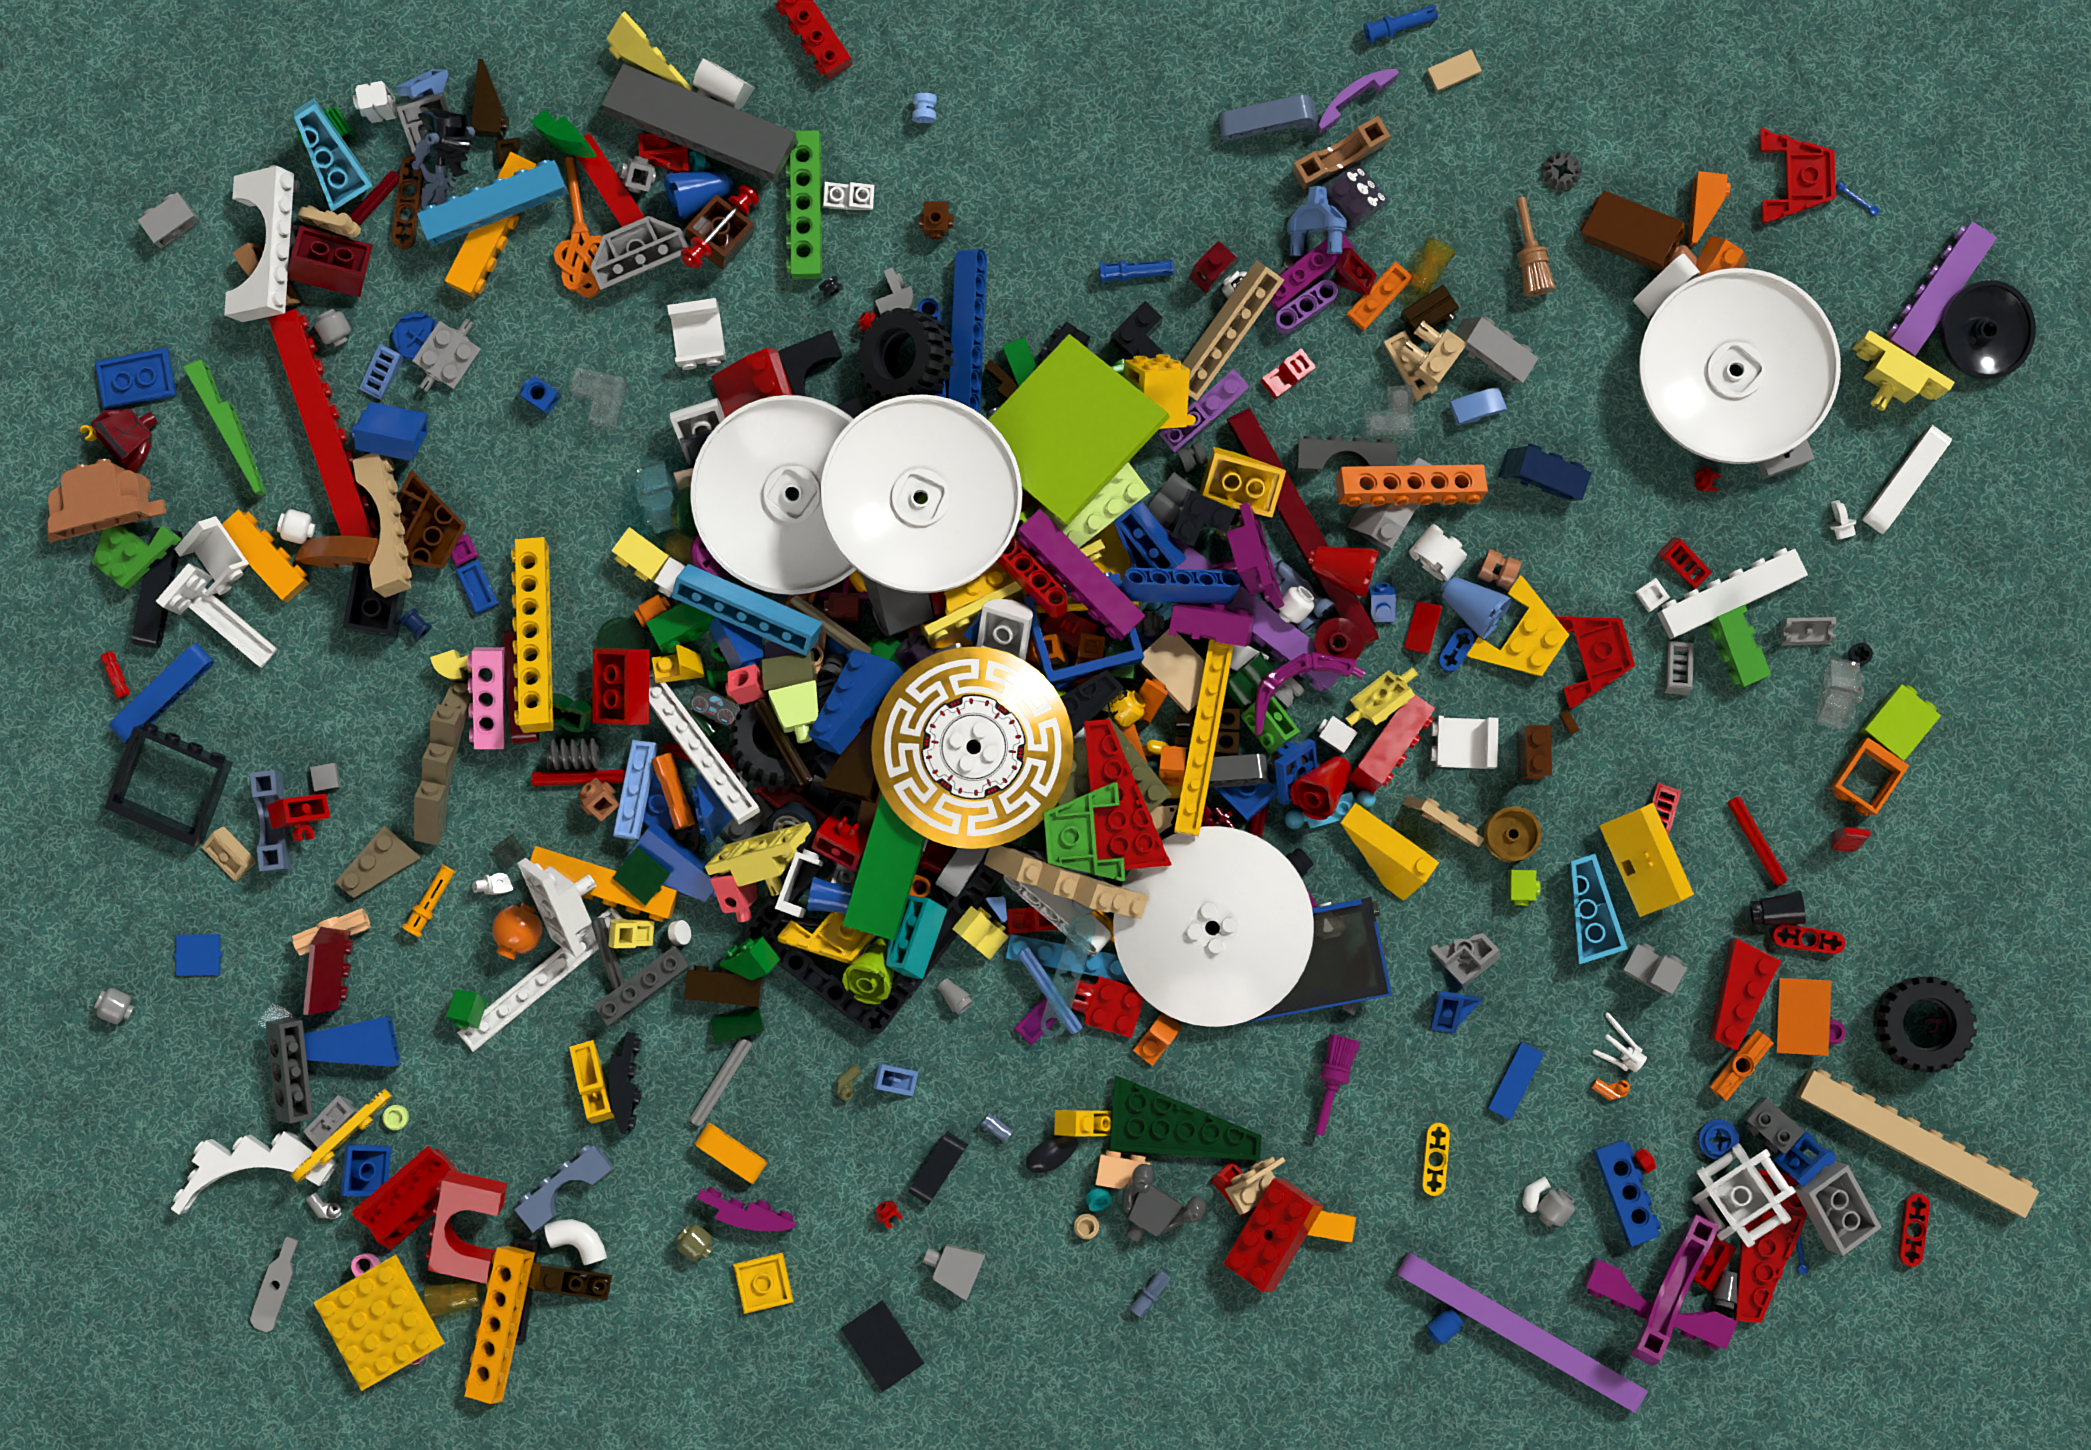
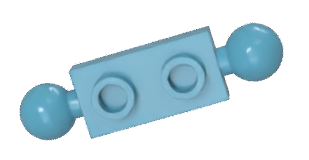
(1294, 818)

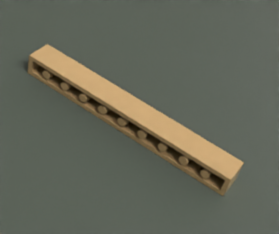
(1916, 1143)

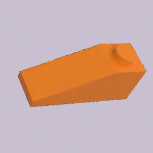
(1707, 196)

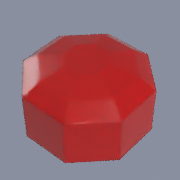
(1645, 1160)

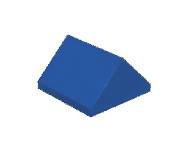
(364, 1169)

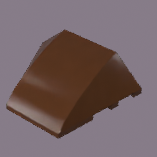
(428, 524)

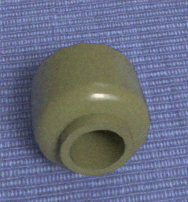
(694, 1242)

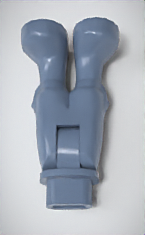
(1290, 578)

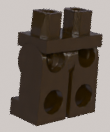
(1228, 732)

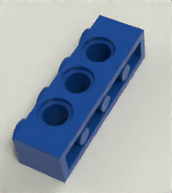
(1648, 1226)

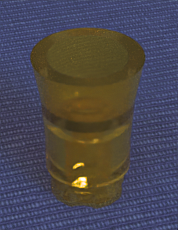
(1431, 265)
(450, 1298)

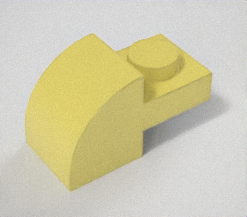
(451, 665)
(630, 933)

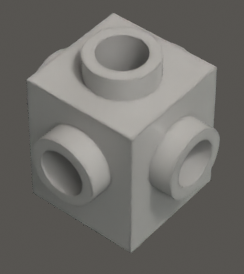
(643, 180)

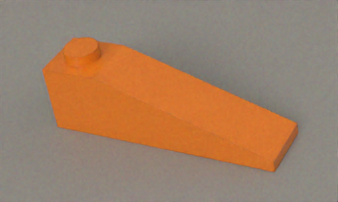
(1720, 255)

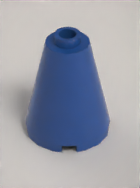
(693, 191)

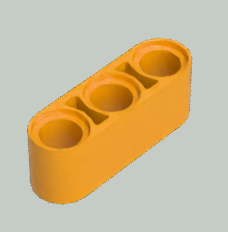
(730, 1153)
(1334, 1226)

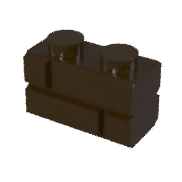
(1433, 309)

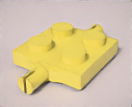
(1382, 697)

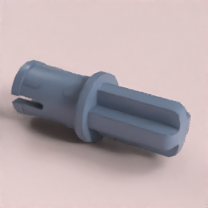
(1150, 1293)

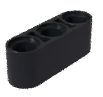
(938, 1168)

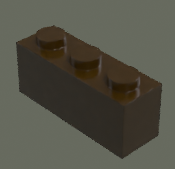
(722, 987)

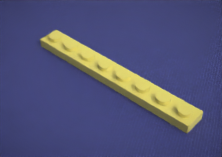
(961, 618)

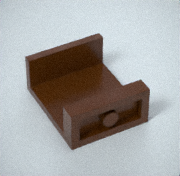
(1534, 752)

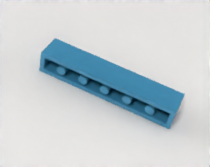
(492, 202)
(747, 609)

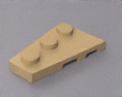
(1449, 820)

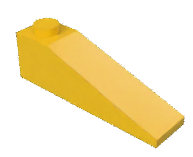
(1395, 859)

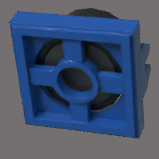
(1290, 764)

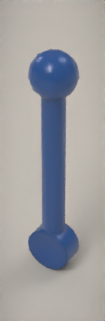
(1873, 210)
(1802, 1268)

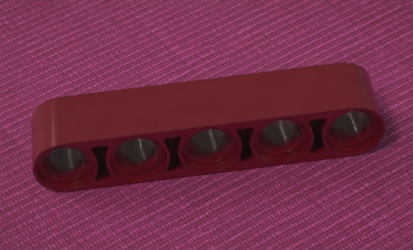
(517, 734)

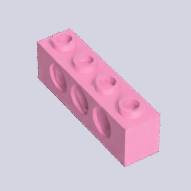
(494, 660)

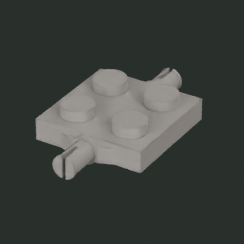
(446, 355)

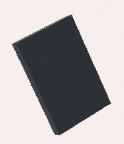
(882, 1345)

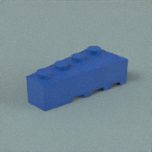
(853, 700)

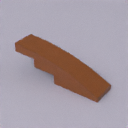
(337, 550)

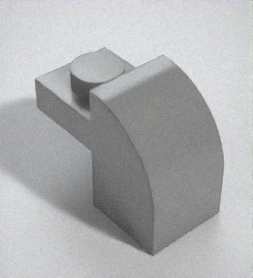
(899, 298)

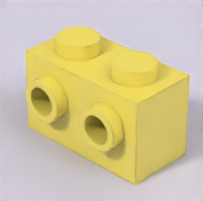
(640, 554)

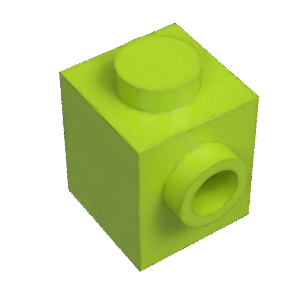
(1522, 887)

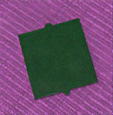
(641, 875)

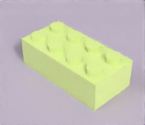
(1110, 503)

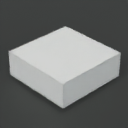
(1652, 595)

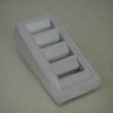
(1674, 687)

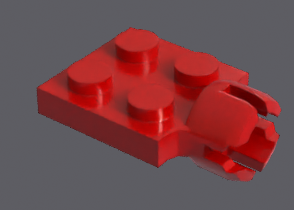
(1109, 1005)

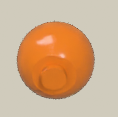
(516, 930)

